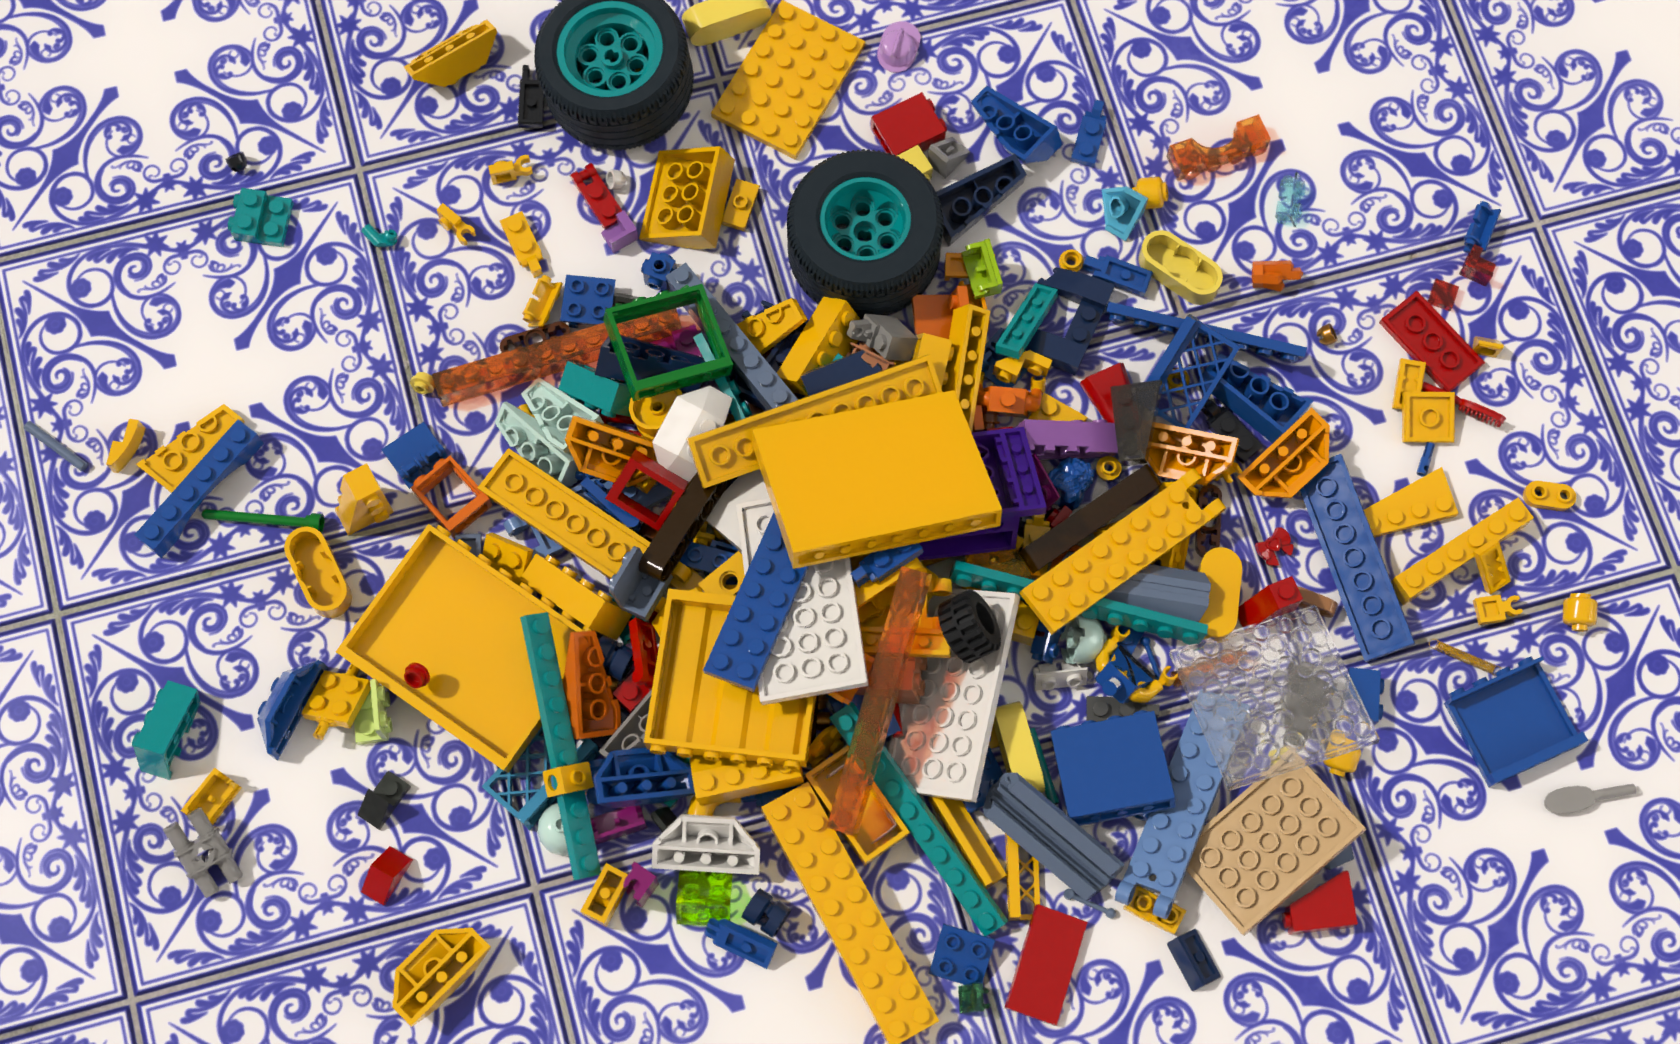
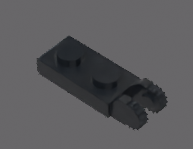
(530, 102)

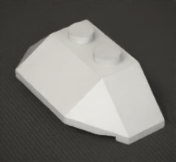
(687, 417)
(706, 846)

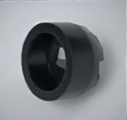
(237, 162)

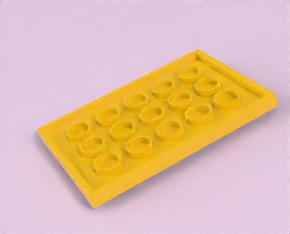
(788, 79)

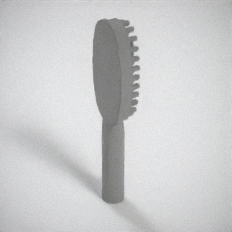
(1578, 798)

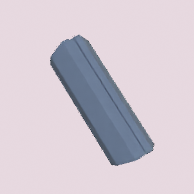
(1166, 591)
(1050, 836)

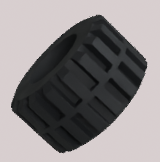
(969, 626)

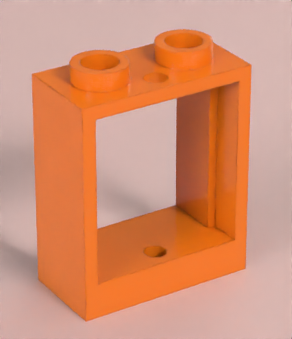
(468, 513)

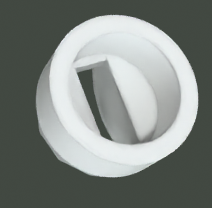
(615, 179)

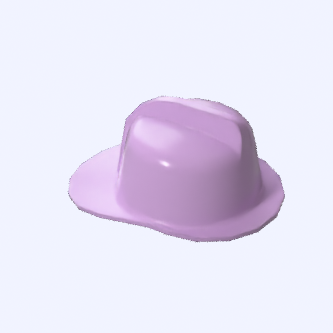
(898, 46)

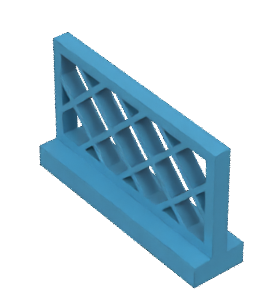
(534, 807)

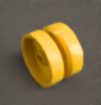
(651, 412)

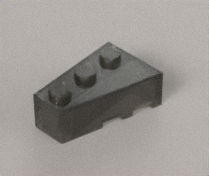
(1134, 419)

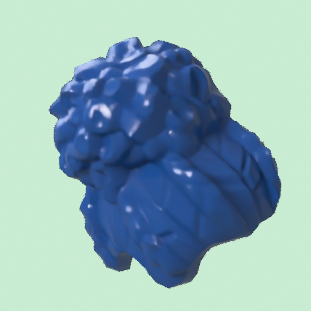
(1071, 481)

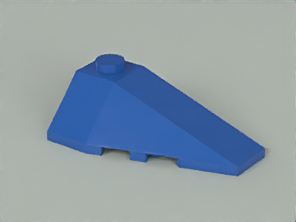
(1017, 127)

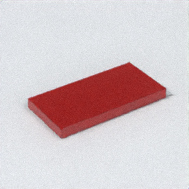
(1431, 340)
(1045, 965)

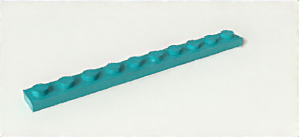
(1107, 610)
(560, 742)
(928, 832)

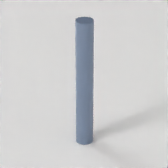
(55, 446)

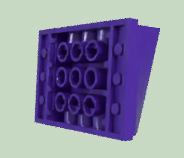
(1017, 489)

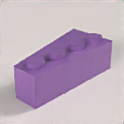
(1070, 438)

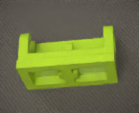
(982, 269)

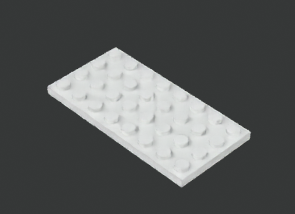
(821, 635)
(952, 725)

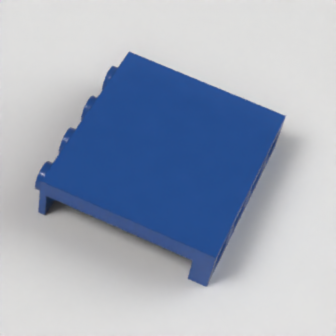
(1512, 721)
(1113, 768)

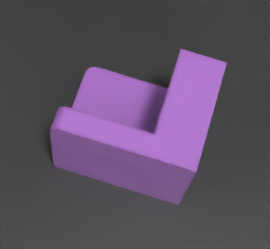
(621, 233)

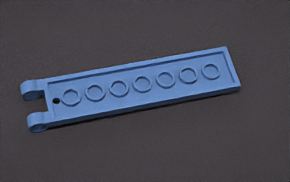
(1174, 832)

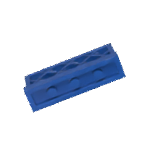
(1172, 356)

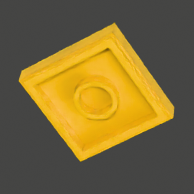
(1428, 417)

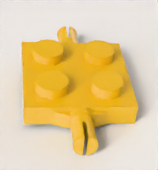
(336, 700)

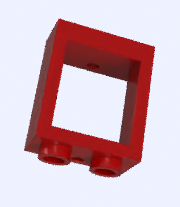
(656, 472)

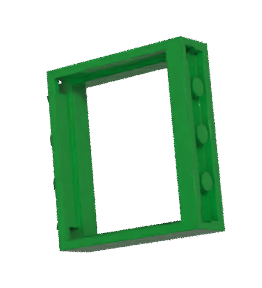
(682, 377)

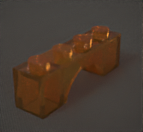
(1191, 158)

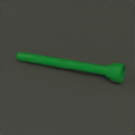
(314, 520)

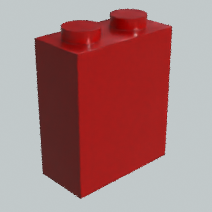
(908, 125)

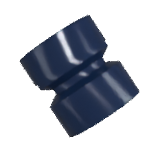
(617, 659)
(766, 912)

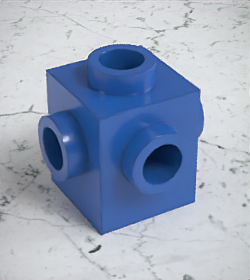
(656, 269)

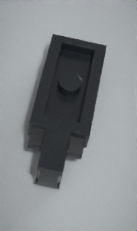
(1225, 423)

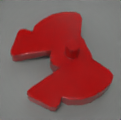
(1279, 540)

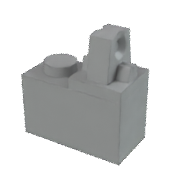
(885, 335)

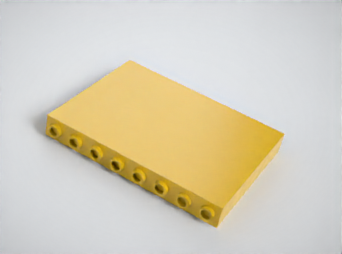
(875, 479)
(468, 633)

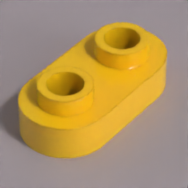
(1550, 496)

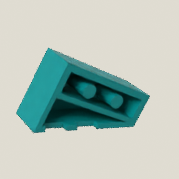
(597, 391)
(164, 728)

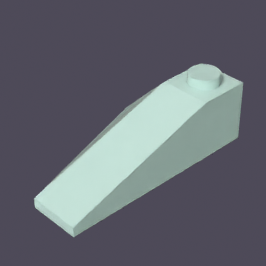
(554, 411)
(531, 443)

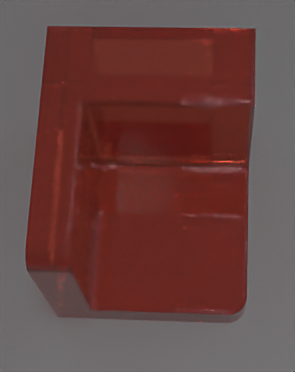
(1477, 268)

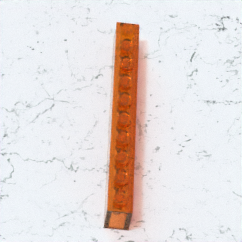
(543, 358)
(879, 700)

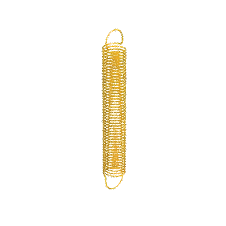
(1464, 653)

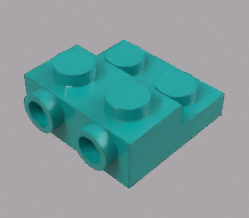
(260, 217)

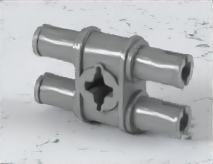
(198, 866)

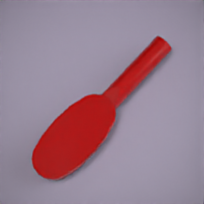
(1471, 407)

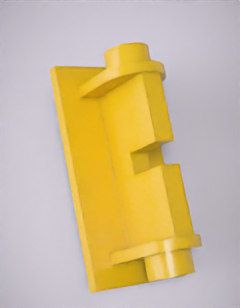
(538, 312)

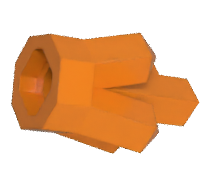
(1272, 273)

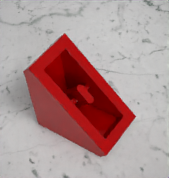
(385, 875)

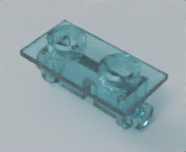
(1291, 190)

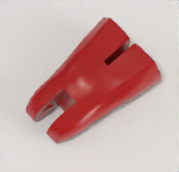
(1098, 388)

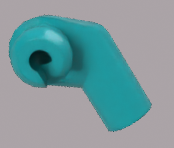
(384, 239)

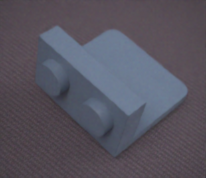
(635, 590)

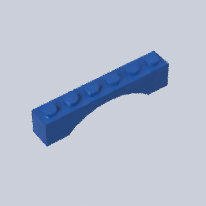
(169, 520)

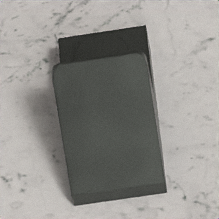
(383, 800)

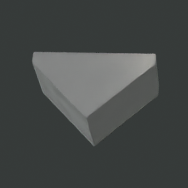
(946, 155)

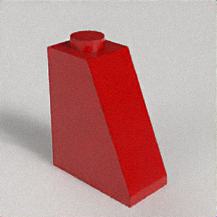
(1270, 602)
(1323, 908)

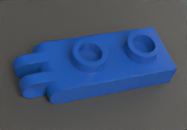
(741, 941)

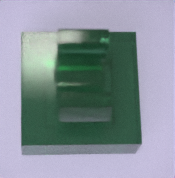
(972, 998)

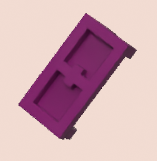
(618, 823)
(642, 882)

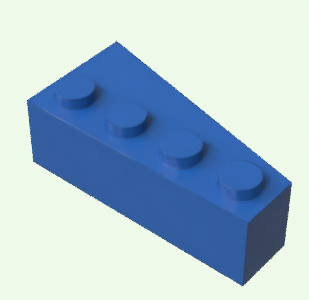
(1257, 399)

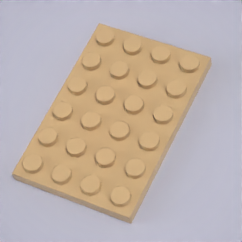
(1270, 844)

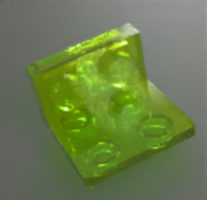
(703, 897)

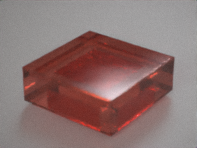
(1443, 294)

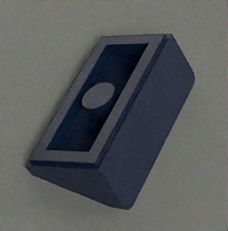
(1193, 960)

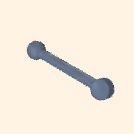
(1069, 894)

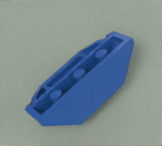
(284, 706)
(641, 778)

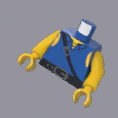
(1124, 675)

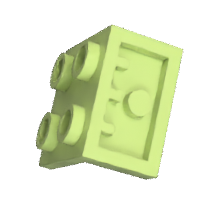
(372, 720)

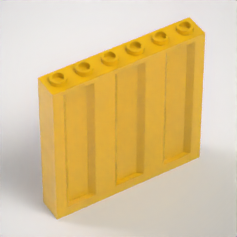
(708, 715)

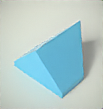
(1122, 210)

